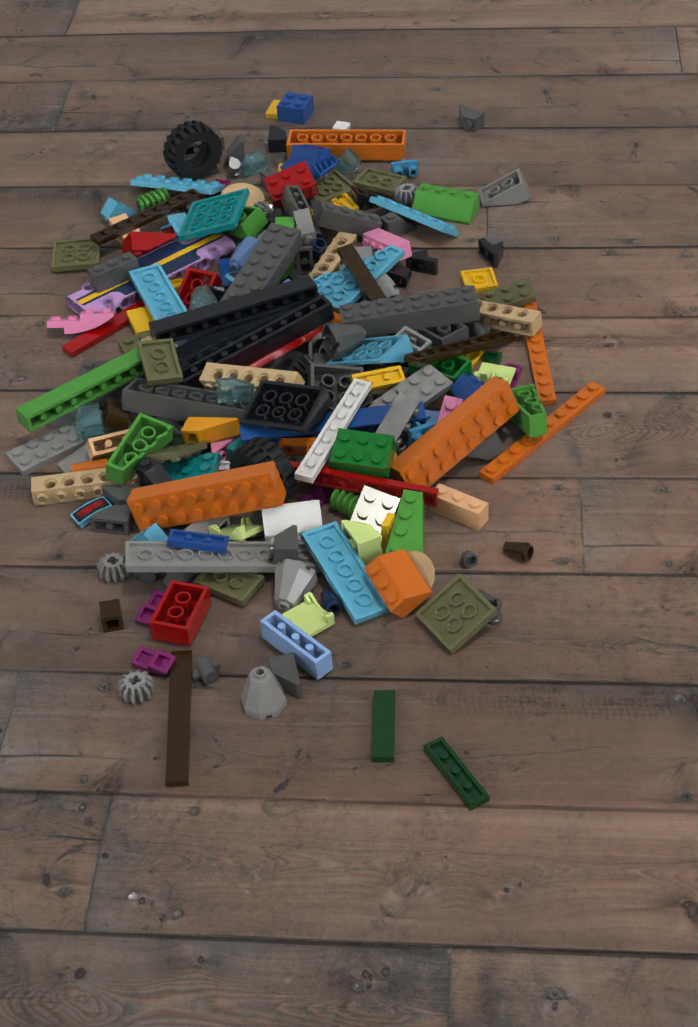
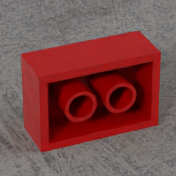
(296, 176)
(180, 613)

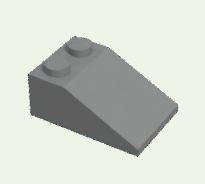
(506, 190)

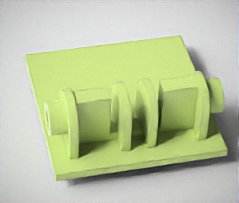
(489, 370)

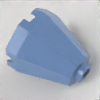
(242, 253)

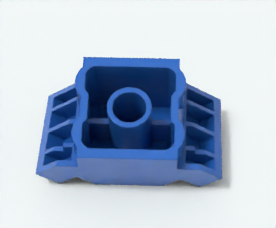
(317, 159)

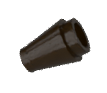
(519, 550)

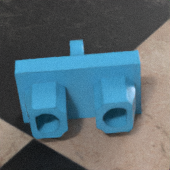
(405, 167)
(418, 430)

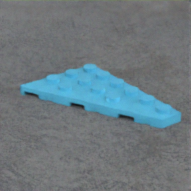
(342, 288)

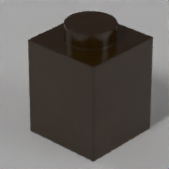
(111, 615)

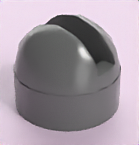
(469, 559)

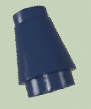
(318, 247)
(331, 602)

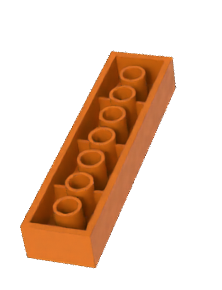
(366, 144)
(456, 434)
(207, 496)

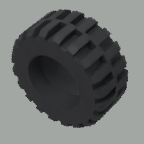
(179, 142)
(262, 450)

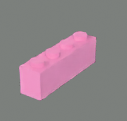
(380, 239)

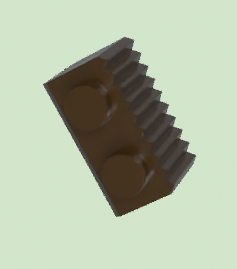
(114, 416)

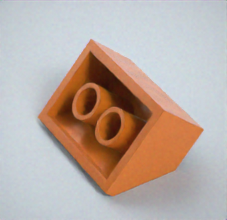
(398, 582)

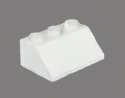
(303, 514)

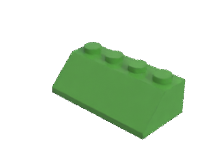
(447, 203)

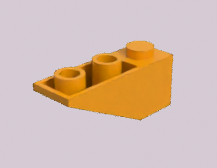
(209, 429)

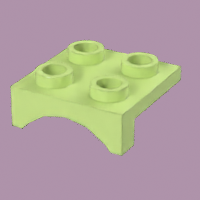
(237, 532)
(310, 616)

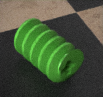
(152, 198)
(344, 501)

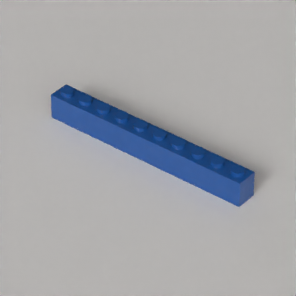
(364, 420)

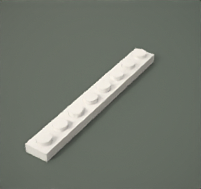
(340, 418)

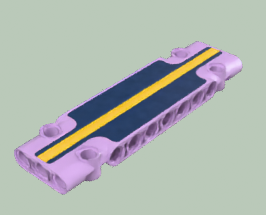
(173, 258)

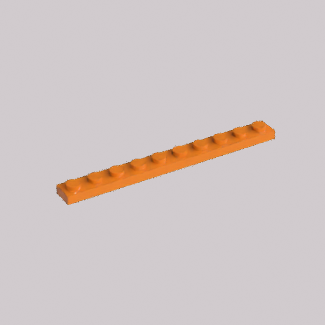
(540, 365)
(555, 422)

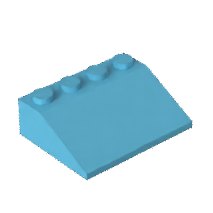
(377, 351)

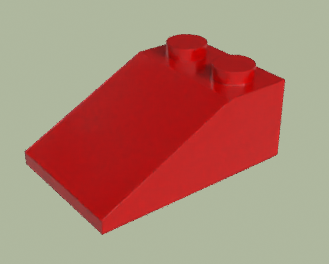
(144, 242)
(193, 279)

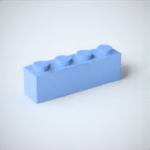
(291, 639)

